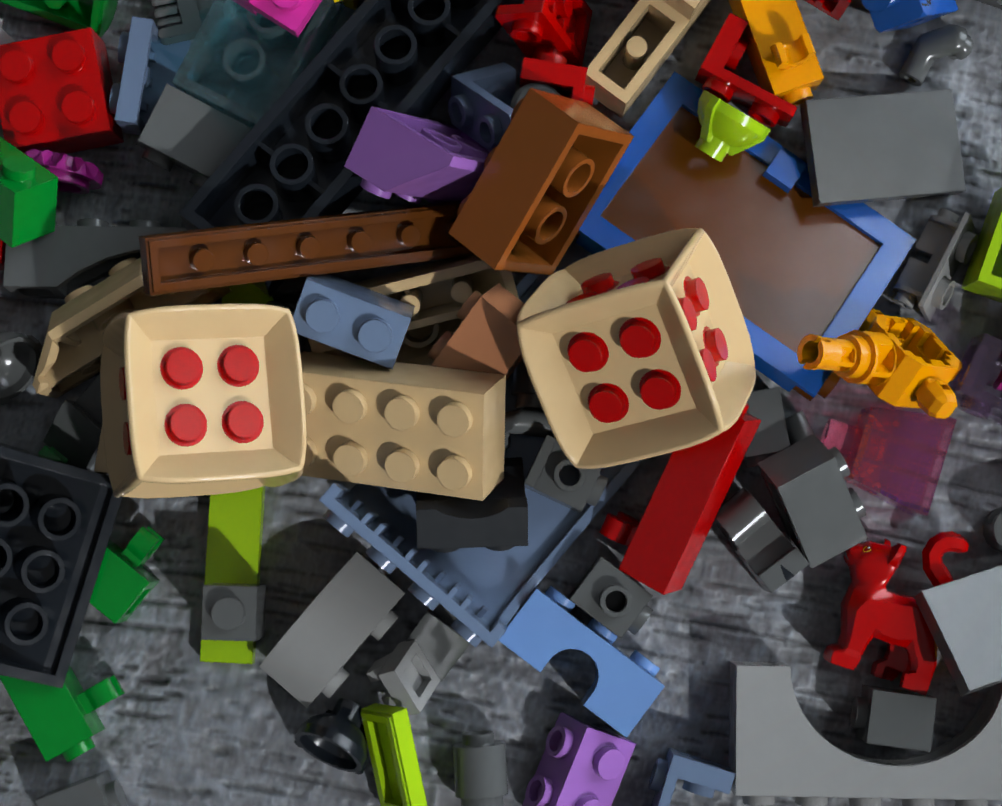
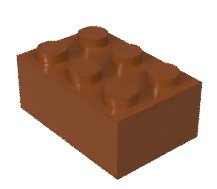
(539, 183)

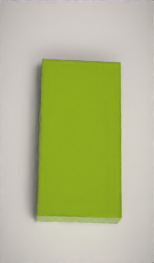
(393, 755)

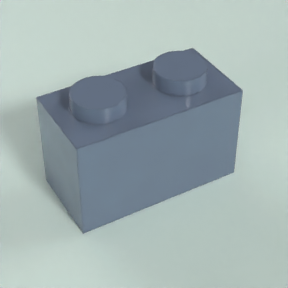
(352, 318)

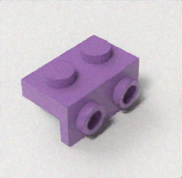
(579, 766)

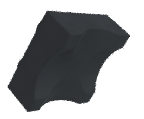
(494, 523)

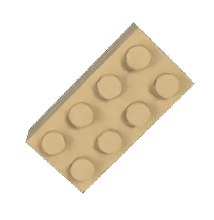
(404, 425)

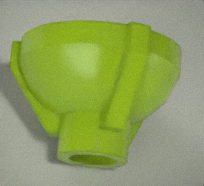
(726, 128)

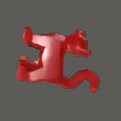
(876, 613)

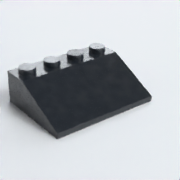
(51, 552)

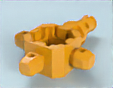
(895, 359)

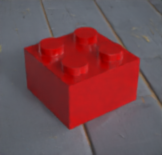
(57, 93)

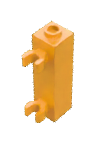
(779, 48)

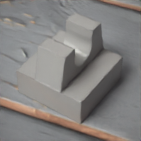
(405, 676)

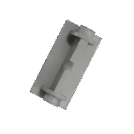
(947, 246)

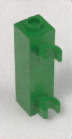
(121, 578)
(62, 717)

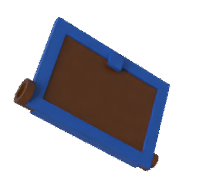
(787, 261)

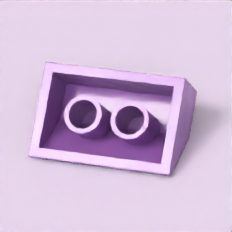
(415, 158)

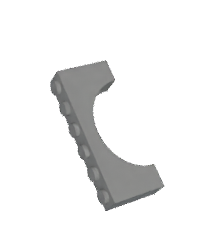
(784, 756)

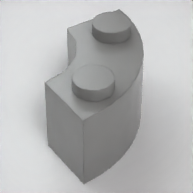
(332, 629)

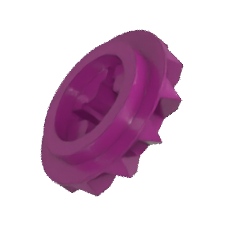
(72, 172)

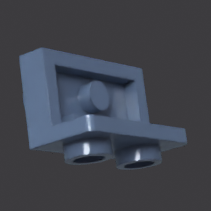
(144, 74)

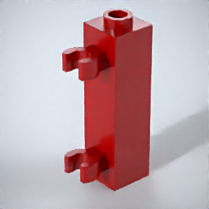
(681, 509)

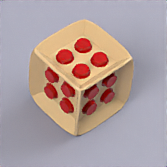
(638, 350)
(202, 400)

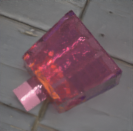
(893, 454)

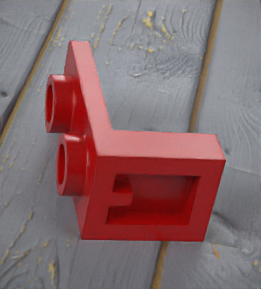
(726, 85)

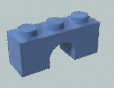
(622, 684)

